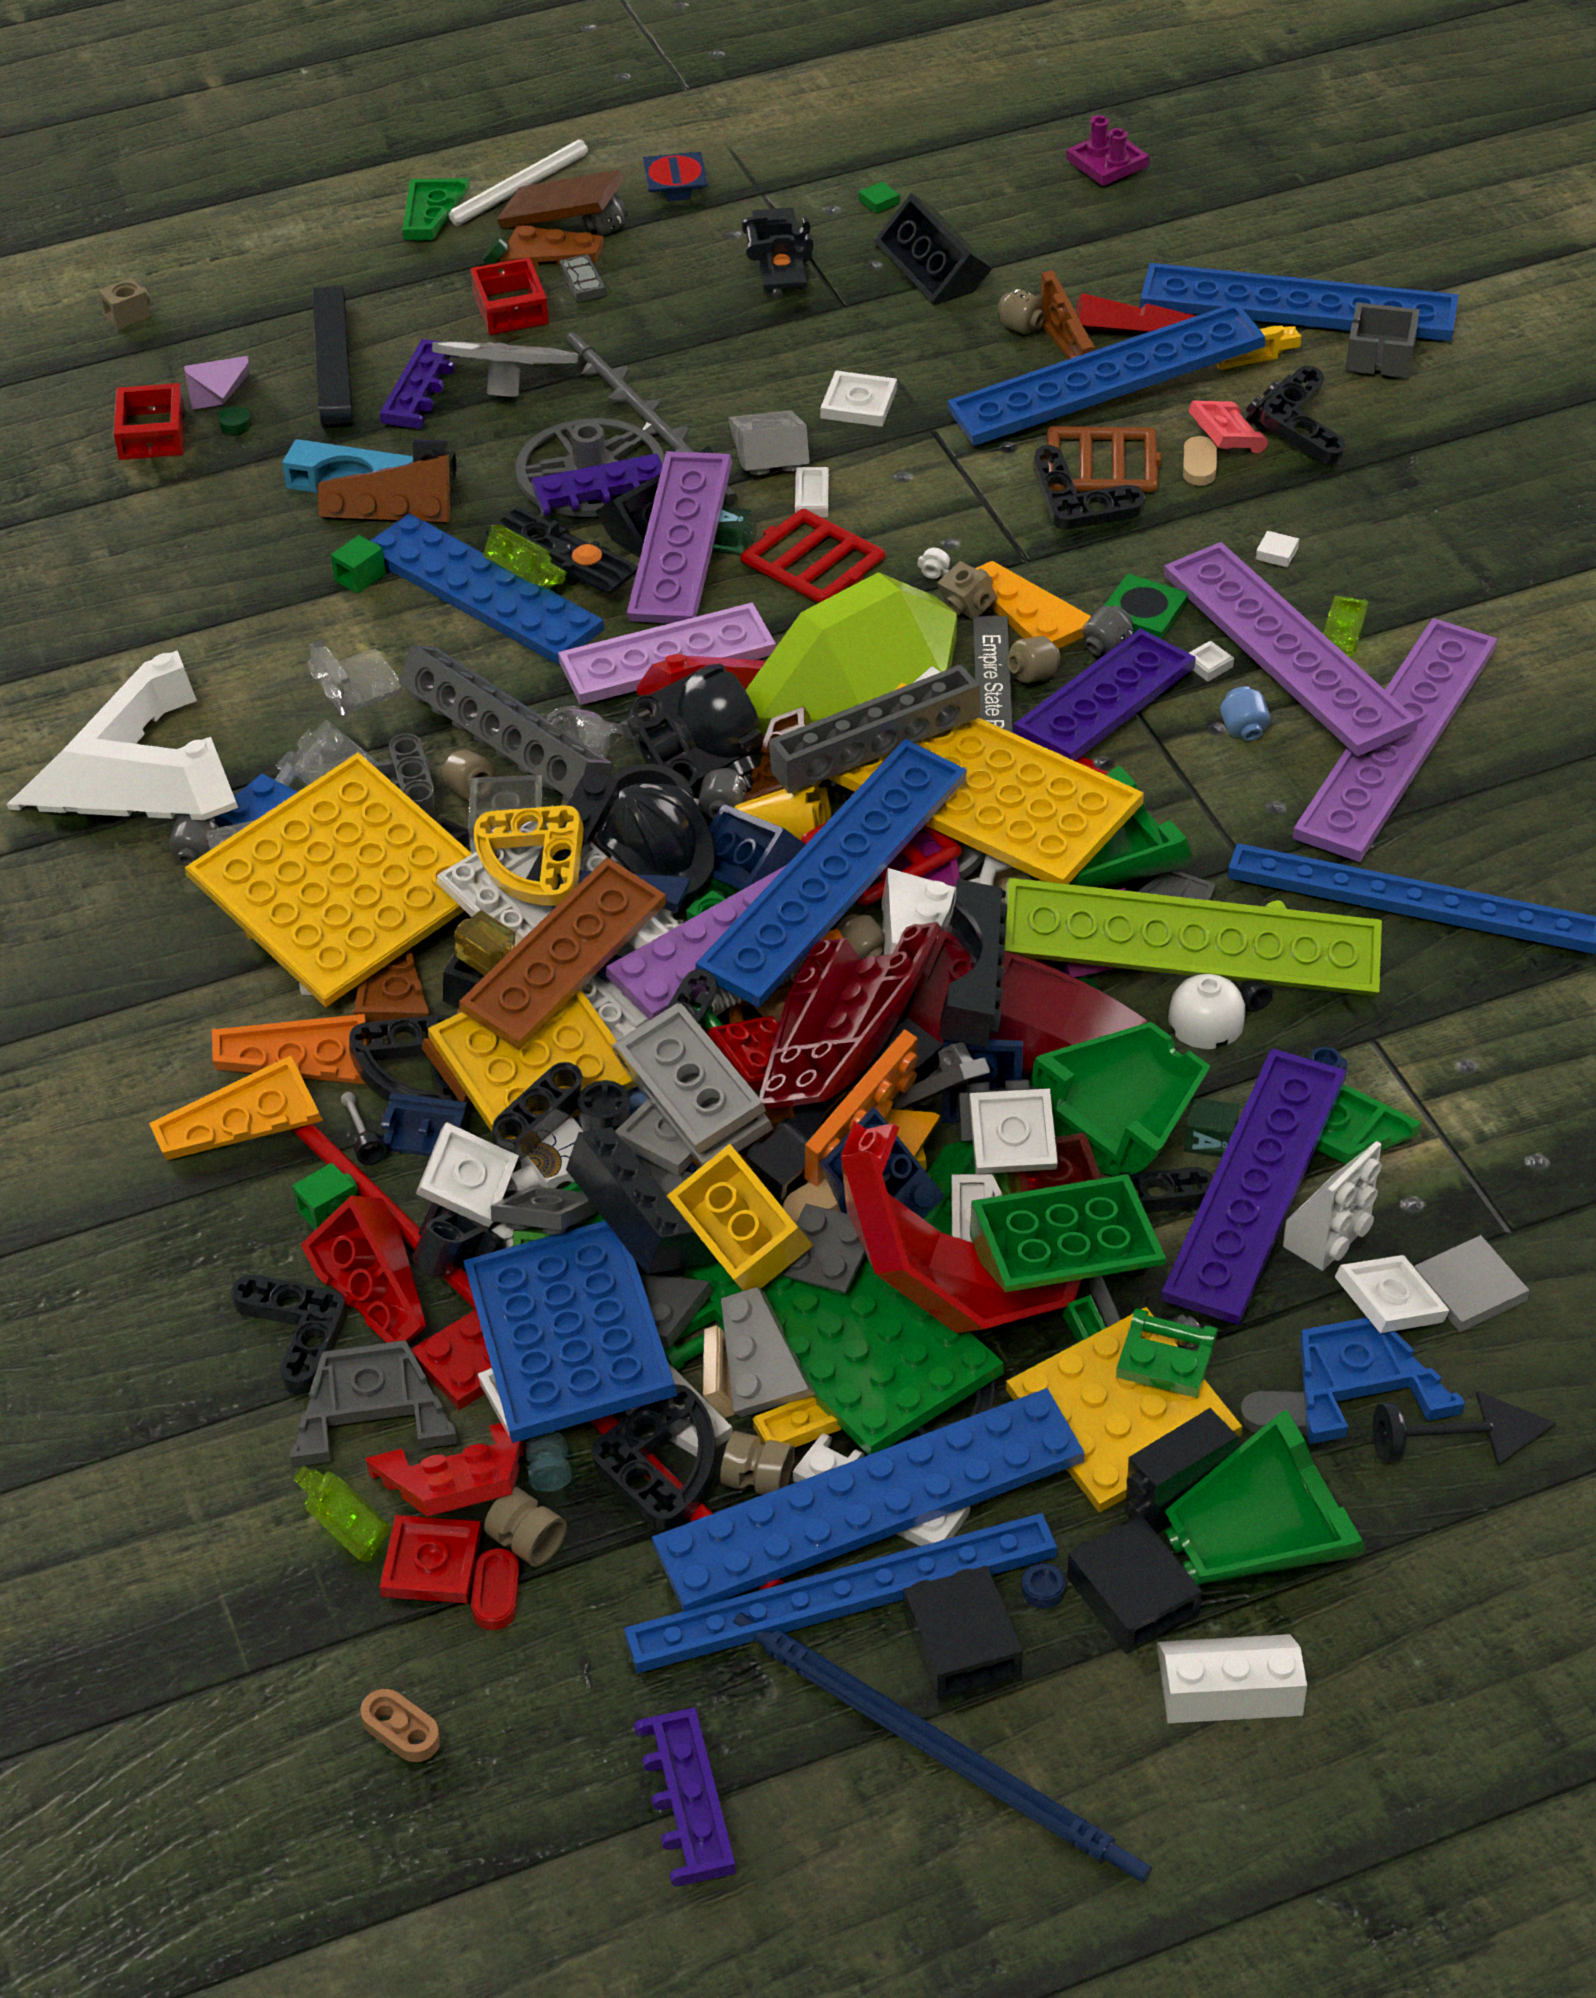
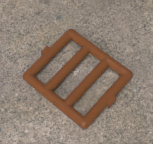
(1085, 435)

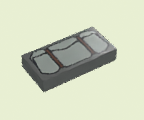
(582, 278)

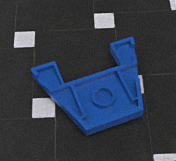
(1359, 1361)

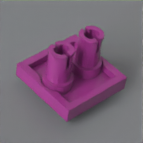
(1107, 153)

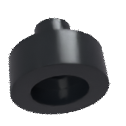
(745, 768)

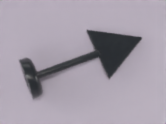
(1506, 1426)

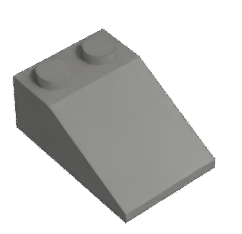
(770, 441)

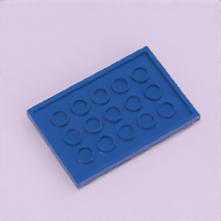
(568, 1330)

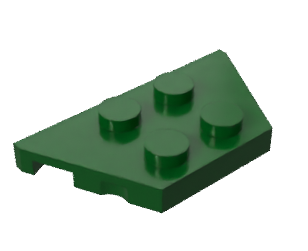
(1360, 1122)

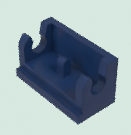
(416, 1122)

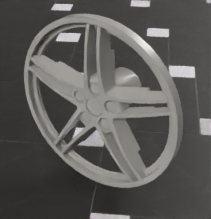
(504, 361)

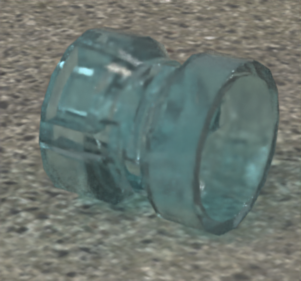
(548, 1462)

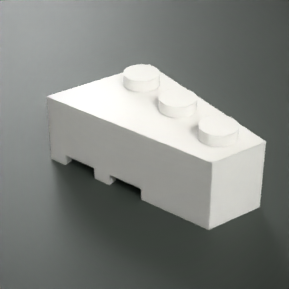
(912, 901)

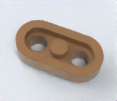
(404, 1727)

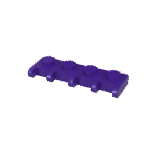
(415, 385)
(593, 482)
(690, 1795)

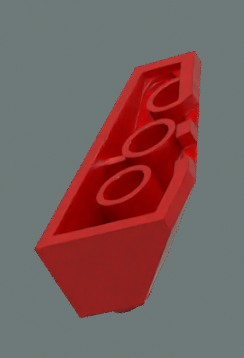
(679, 665)
(367, 1263)

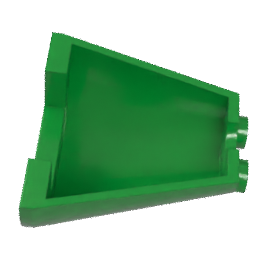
(1136, 849)
(1121, 1093)
(1261, 1511)

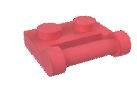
(1226, 425)

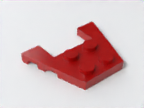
(454, 1480)

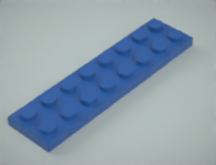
(485, 589)

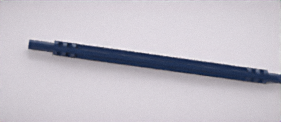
(948, 1751)

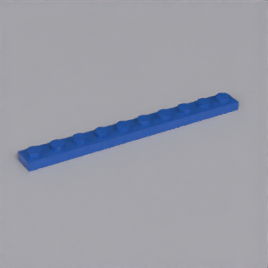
(1414, 898)
(835, 1592)

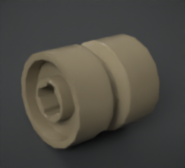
(756, 1464)
(529, 1530)

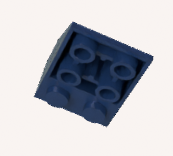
(902, 1174)

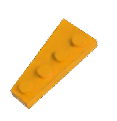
(1032, 609)
(247, 1109)

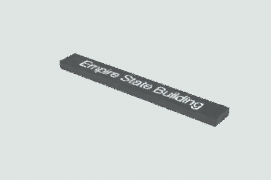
(991, 669)

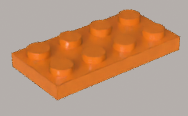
(876, 1089)

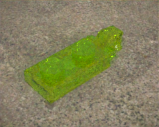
(522, 557)
(1346, 623)
(343, 1512)

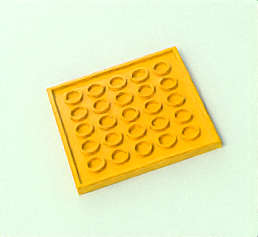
(335, 878)

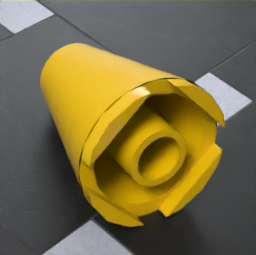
(794, 811)

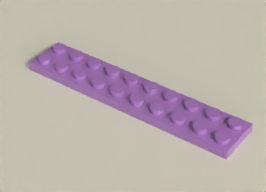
(1291, 649)
(1368, 787)

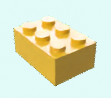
(739, 1220)

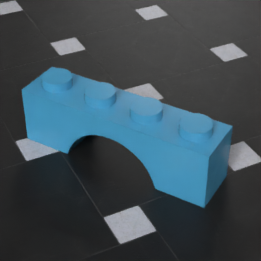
(315, 462)

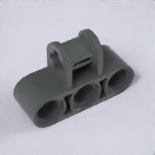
(410, 771)

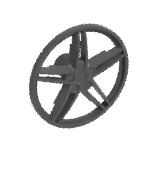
(586, 451)

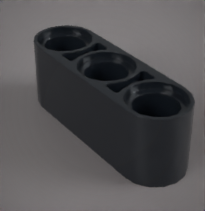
(540, 1096)

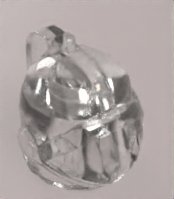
(587, 728)

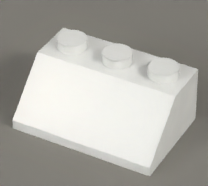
(1232, 1678)

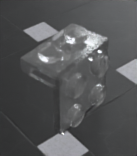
(355, 680)
(318, 754)

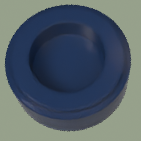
(1043, 1585)

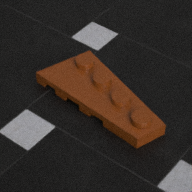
(390, 493)

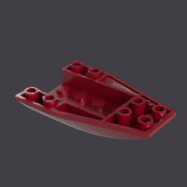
(1036, 1004)
(841, 1016)

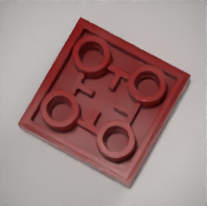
(747, 1046)

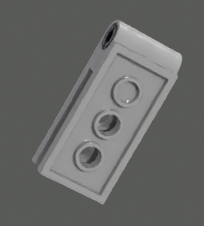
(692, 1084)

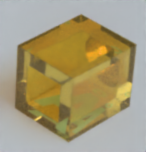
(483, 941)

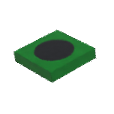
(1149, 604)

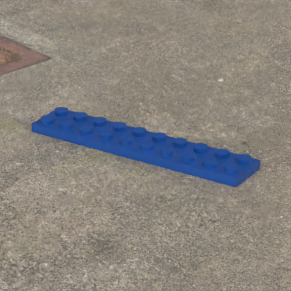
(1290, 298)
(1105, 373)
(831, 872)
(866, 1500)

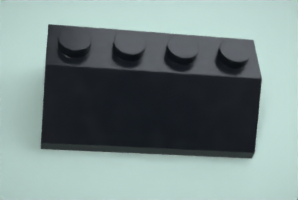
(932, 252)
(634, 1203)

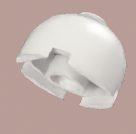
(1207, 1011)

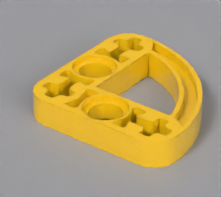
(552, 839)

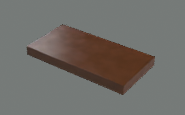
(560, 199)

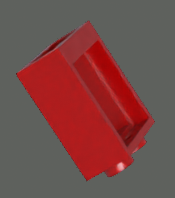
(511, 312)
(165, 437)

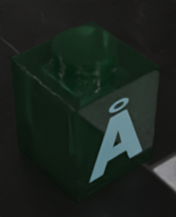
(734, 531)
(1210, 1126)

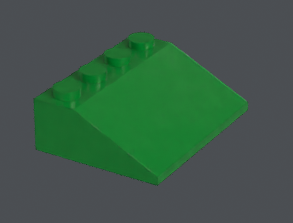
(1063, 1233)

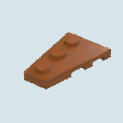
(392, 992)

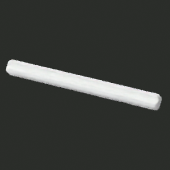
(524, 178)

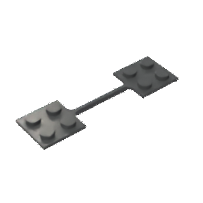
(835, 1248)

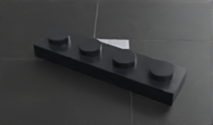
(592, 801)

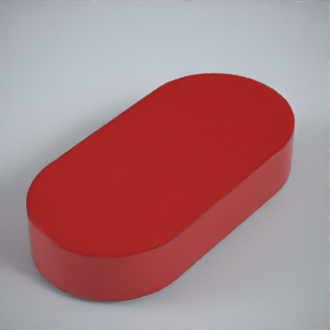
(495, 1589)

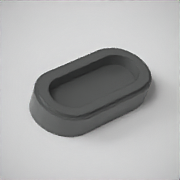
(1263, 1406)

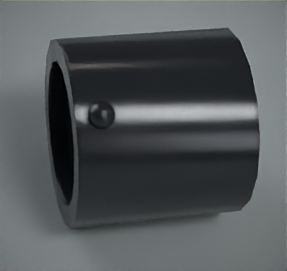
(603, 1105)

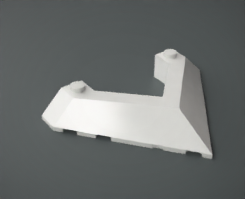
(114, 776)

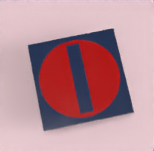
(675, 174)

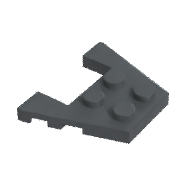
(368, 1386)

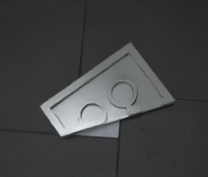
(759, 1358)

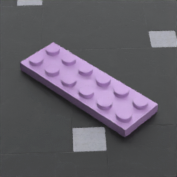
(621, 662)

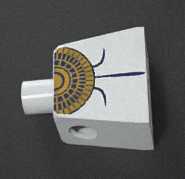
(548, 1160)

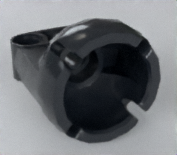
(697, 723)

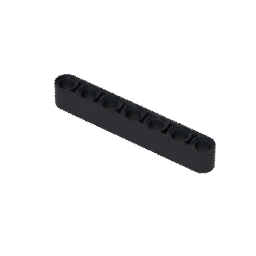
(332, 356)

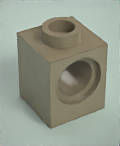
(125, 303)

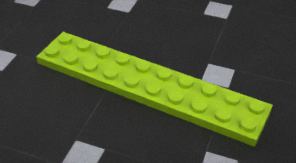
(1192, 936)

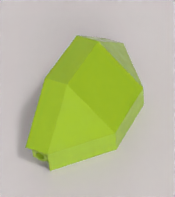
(854, 650)

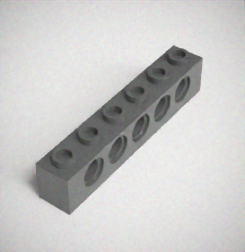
(874, 728)

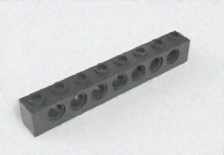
(499, 720)

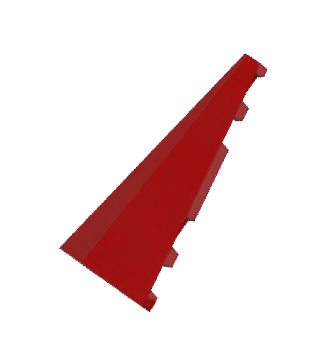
(1113, 316)

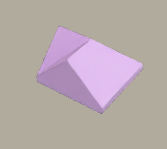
(215, 381)

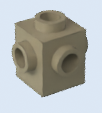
(967, 590)

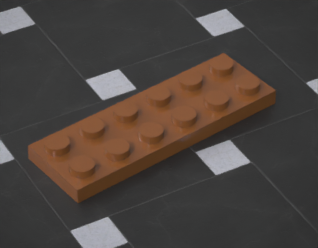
(562, 953)

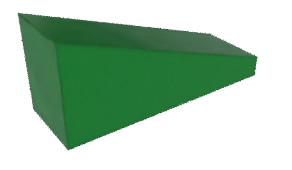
(1083, 1318)

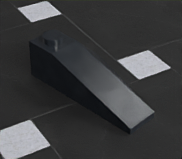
(629, 514)

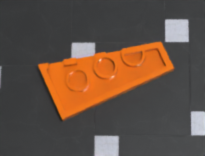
(315, 1045)

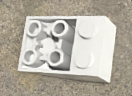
(1336, 1212)

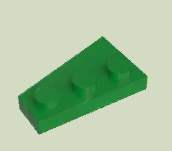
(429, 205)

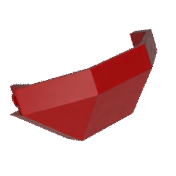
(920, 1261)

